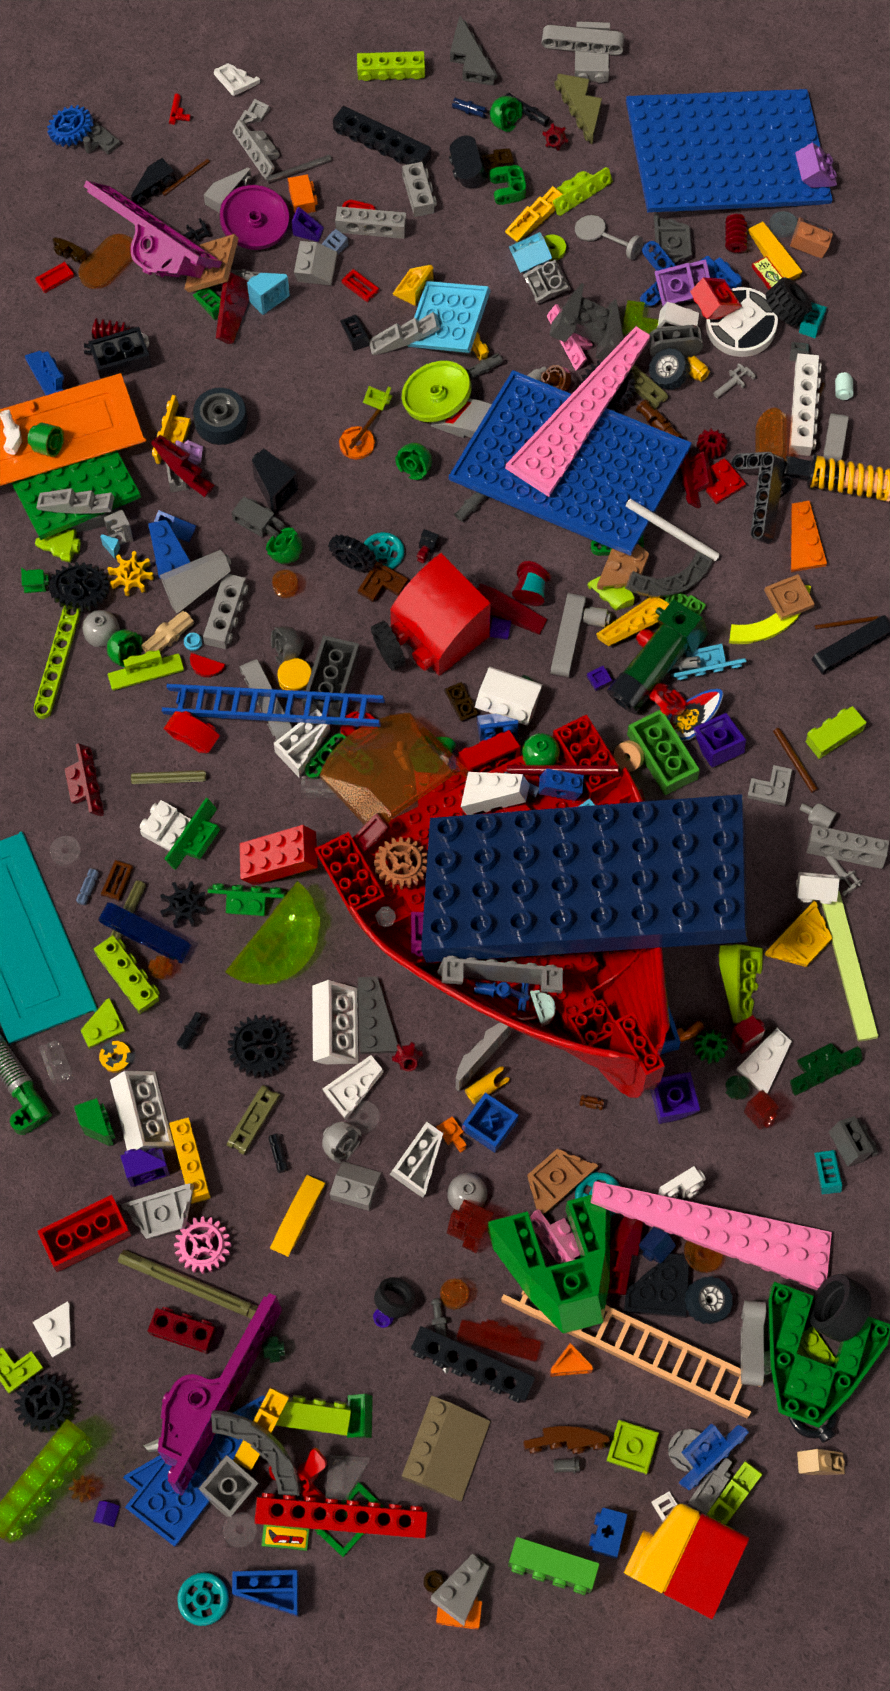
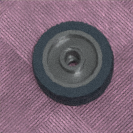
(220, 416)

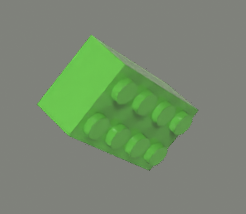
(663, 752)
(553, 1565)

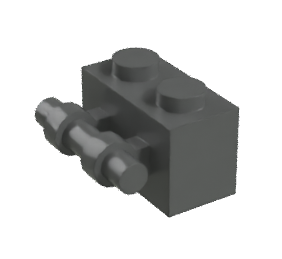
(853, 1141)

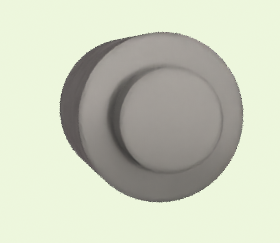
(596, 617)

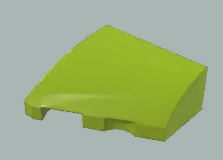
(617, 597)

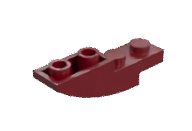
(622, 1248)

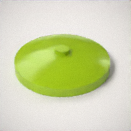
(436, 391)

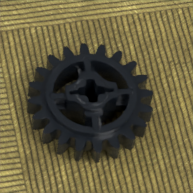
(352, 553)
(41, 1411)

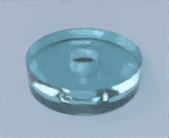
(780, 230)

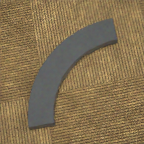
(673, 584)
(264, 1444)

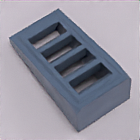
(338, 240)

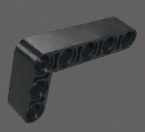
(767, 493)

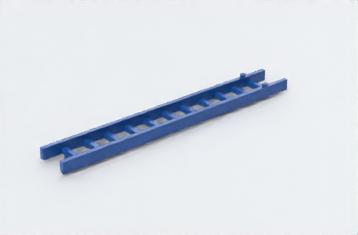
(269, 716)

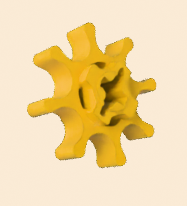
(136, 576)

